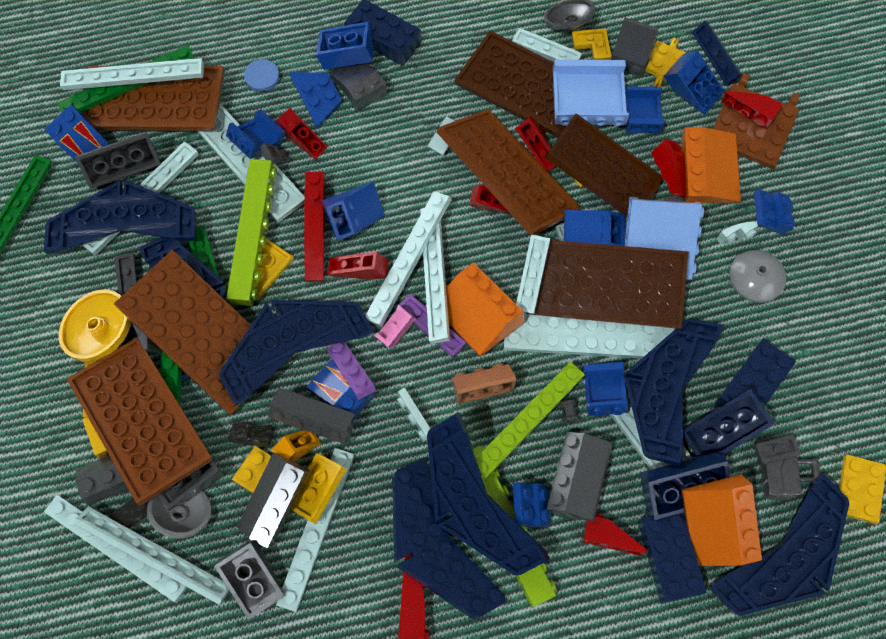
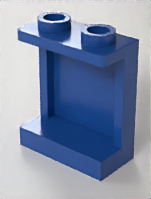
(643, 110)
(254, 133)
(605, 389)

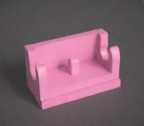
(395, 327)

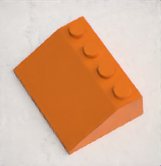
(710, 166)
(480, 310)
(723, 522)

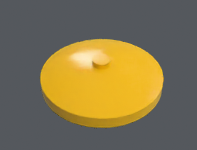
(93, 326)

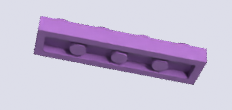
(419, 311)
(351, 370)

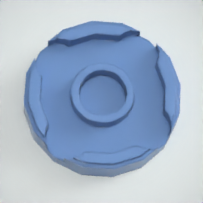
(261, 75)

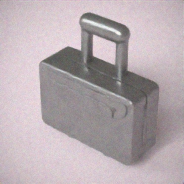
(782, 478)

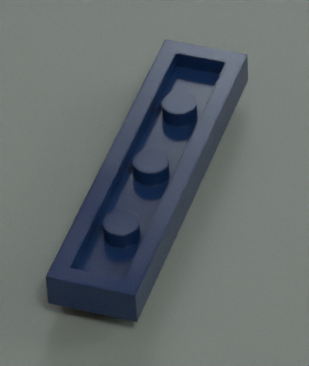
(716, 53)

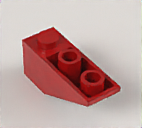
(756, 107)
(300, 133)
(671, 163)

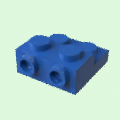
(774, 211)
(531, 505)

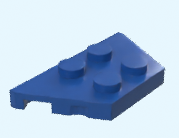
(317, 94)

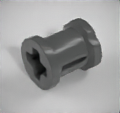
(569, 412)

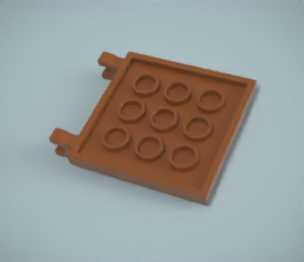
(755, 141)

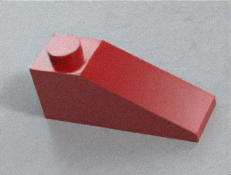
(536, 141)
(485, 200)
(359, 266)
(608, 535)

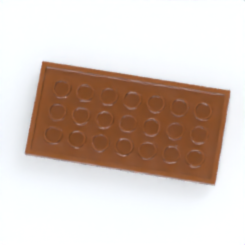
(164, 105)
(508, 171)
(186, 322)
(139, 421)

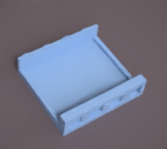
(591, 90)
(665, 226)

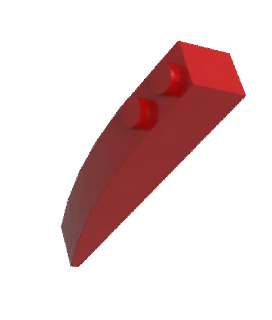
(314, 226)
(412, 609)

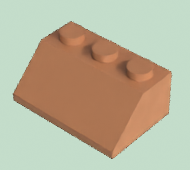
(483, 383)

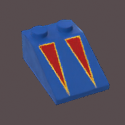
(75, 133)
(333, 390)

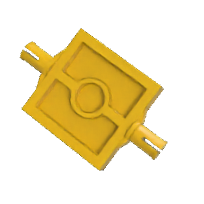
(662, 59)

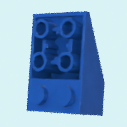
(694, 81)
(353, 210)
(594, 227)

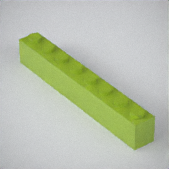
(251, 233)
(528, 419)
(533, 582)

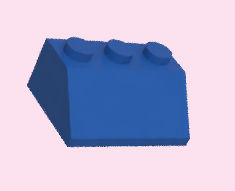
(345, 46)

